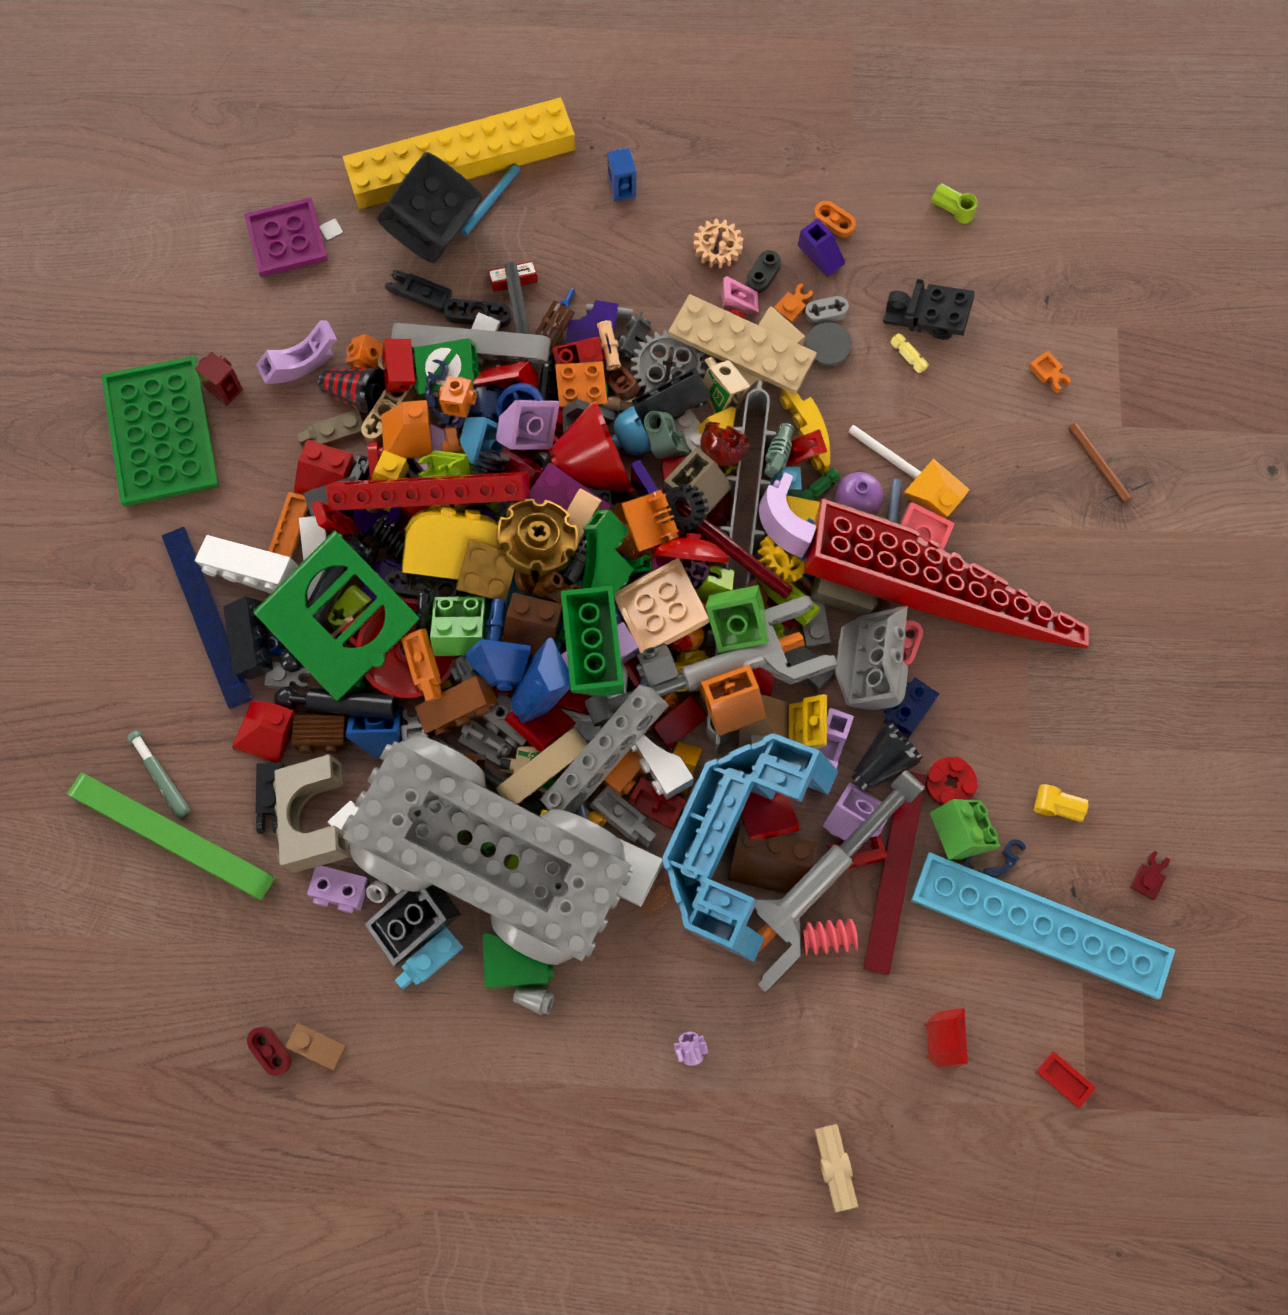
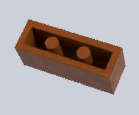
(456, 706)

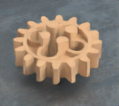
(729, 238)

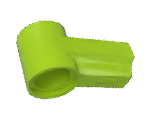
(955, 203)

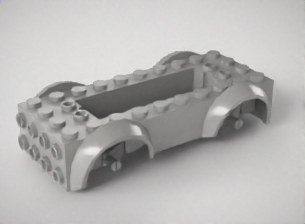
(409, 841)

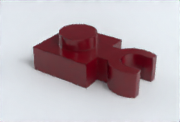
(1148, 878)

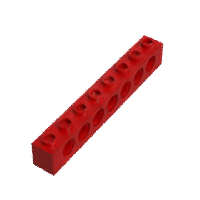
(428, 491)

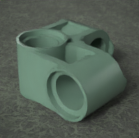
(665, 440)

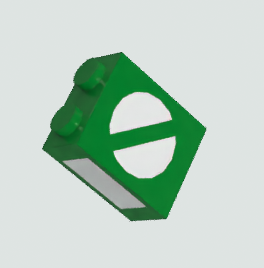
(457, 354)

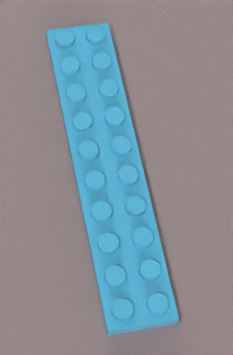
(1043, 926)

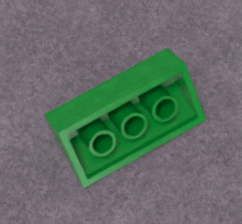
(592, 641)

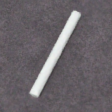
(884, 452)

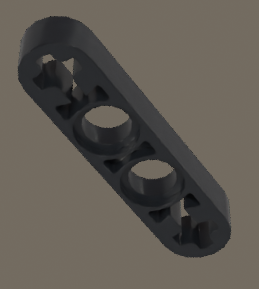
(433, 582)

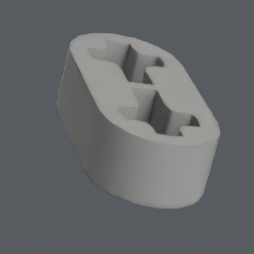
(826, 310)

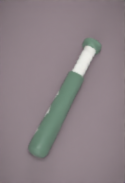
(164, 783)

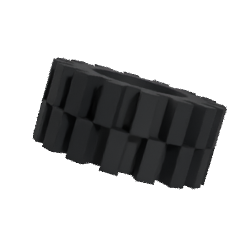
(696, 502)

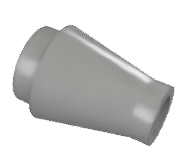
(536, 1000)

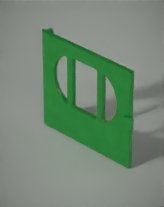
(323, 656)

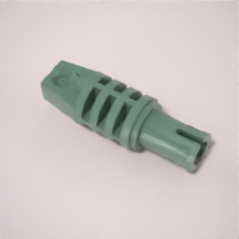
(779, 450)

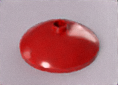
(692, 548)

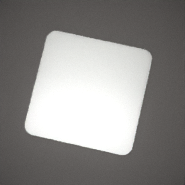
(331, 229)

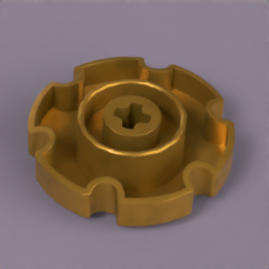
(537, 537)

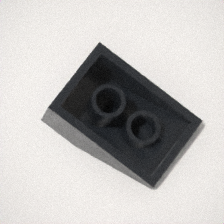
(411, 921)

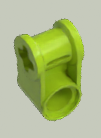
(350, 604)

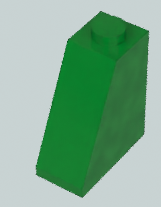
(511, 969)

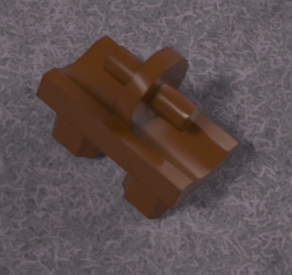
(555, 322)
(550, 587)

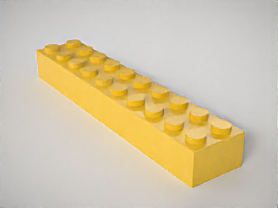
(468, 148)

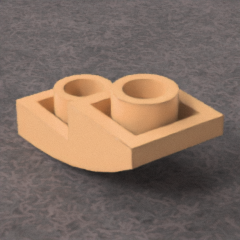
(581, 510)

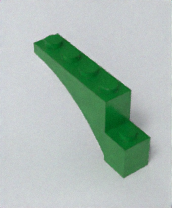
(603, 563)

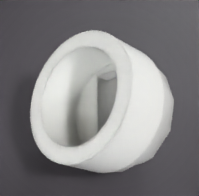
(372, 894)

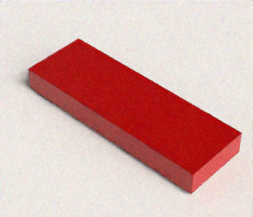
(334, 520)

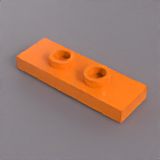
(288, 529)

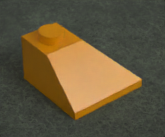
(936, 490)

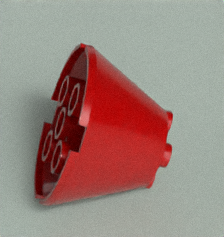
(590, 455)

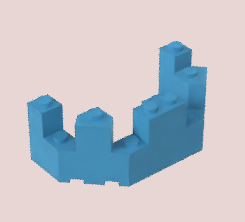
(709, 820)

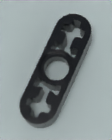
(460, 318)

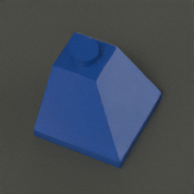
(499, 662)
(374, 734)

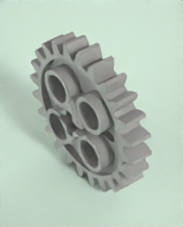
(646, 363)

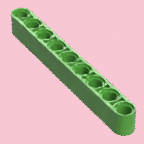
(171, 836)

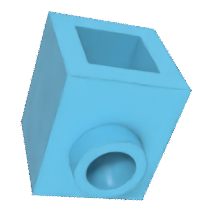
(795, 486)

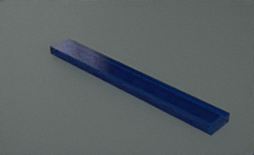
(205, 616)

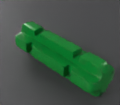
(820, 485)

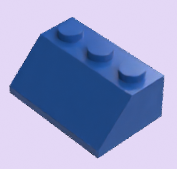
(542, 684)

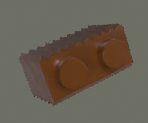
(319, 733)

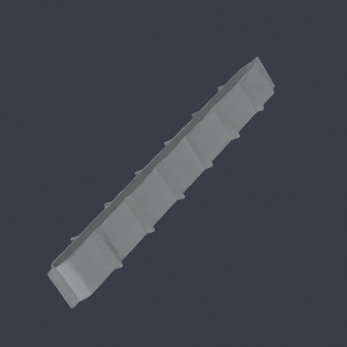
(758, 399)

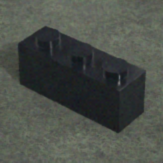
(673, 396)
(247, 639)

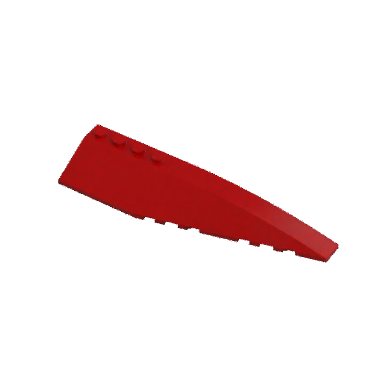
(916, 573)

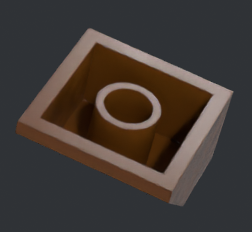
(532, 621)

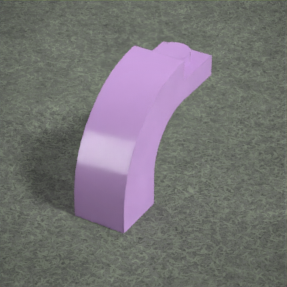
(299, 360)
(781, 523)

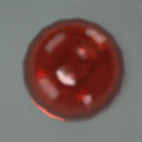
(722, 445)

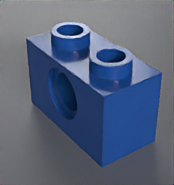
(621, 174)

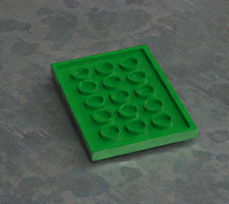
(159, 431)

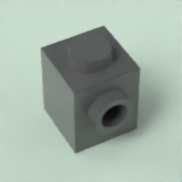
(656, 665)

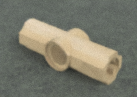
(836, 1168)

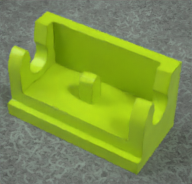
(445, 464)
(716, 585)

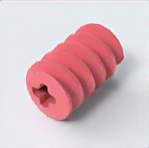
(829, 936)

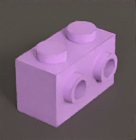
(338, 888)

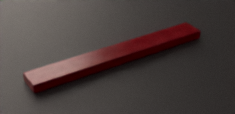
(893, 884)

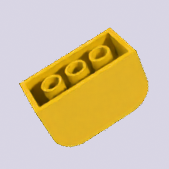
(439, 540)

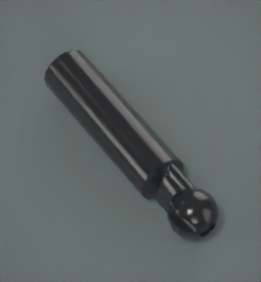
(328, 577)
(352, 704)

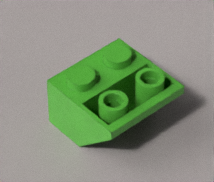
(457, 624)
(964, 828)

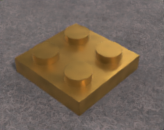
(485, 571)

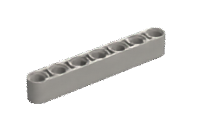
(489, 344)

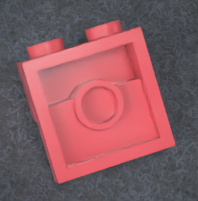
(927, 524)

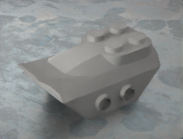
(872, 659)

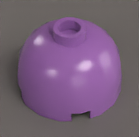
(860, 492)

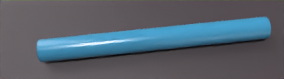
(490, 199)

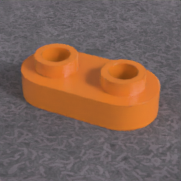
(836, 218)

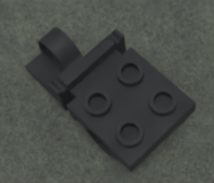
(935, 309)

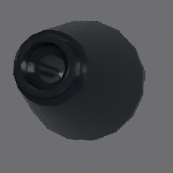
(886, 758)

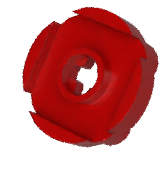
(957, 769)

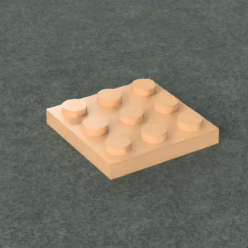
(661, 606)

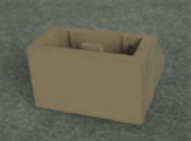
(703, 473)

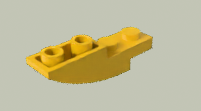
(808, 419)

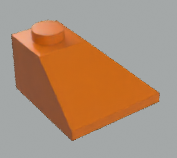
(408, 430)

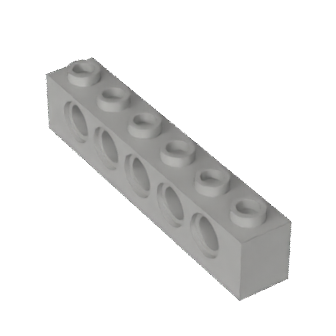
(605, 750)

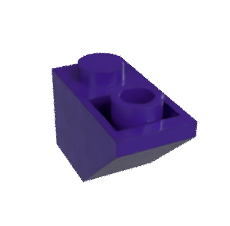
(821, 247)

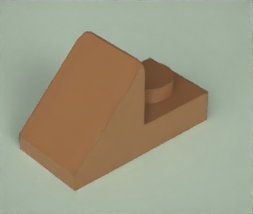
(315, 1046)

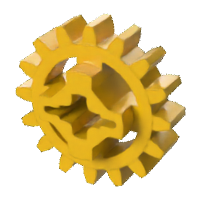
(781, 561)

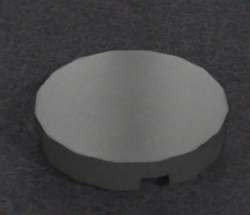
(830, 342)

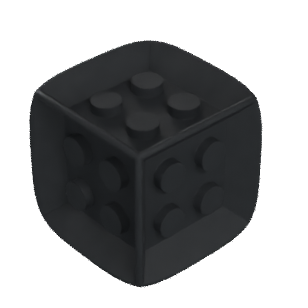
(429, 207)

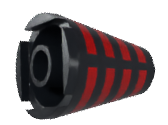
(354, 386)

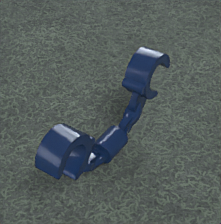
(431, 400)
(1010, 860)

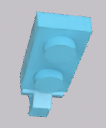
(429, 959)

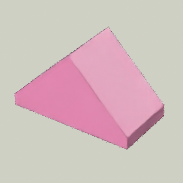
(739, 297)

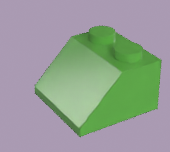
(737, 618)

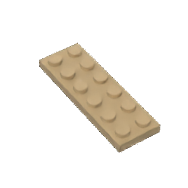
(742, 343)

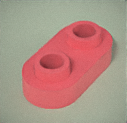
(912, 644)

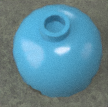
(631, 433)

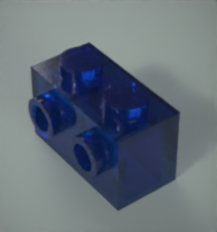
(913, 707)

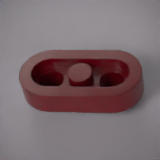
(268, 1053)

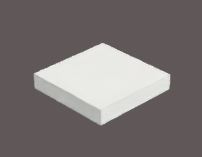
(645, 870)

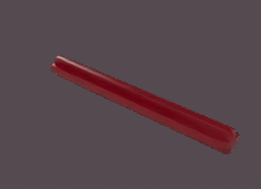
(739, 554)

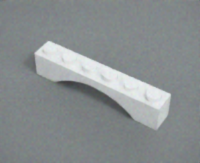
(667, 769)

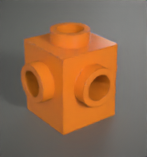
(363, 352)
(457, 396)

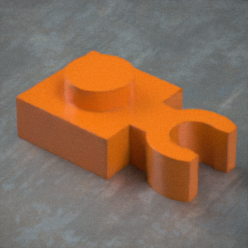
(793, 306)
(1048, 368)

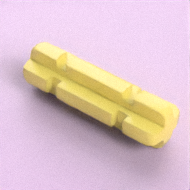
(909, 353)

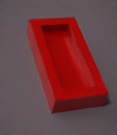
(1065, 1079)

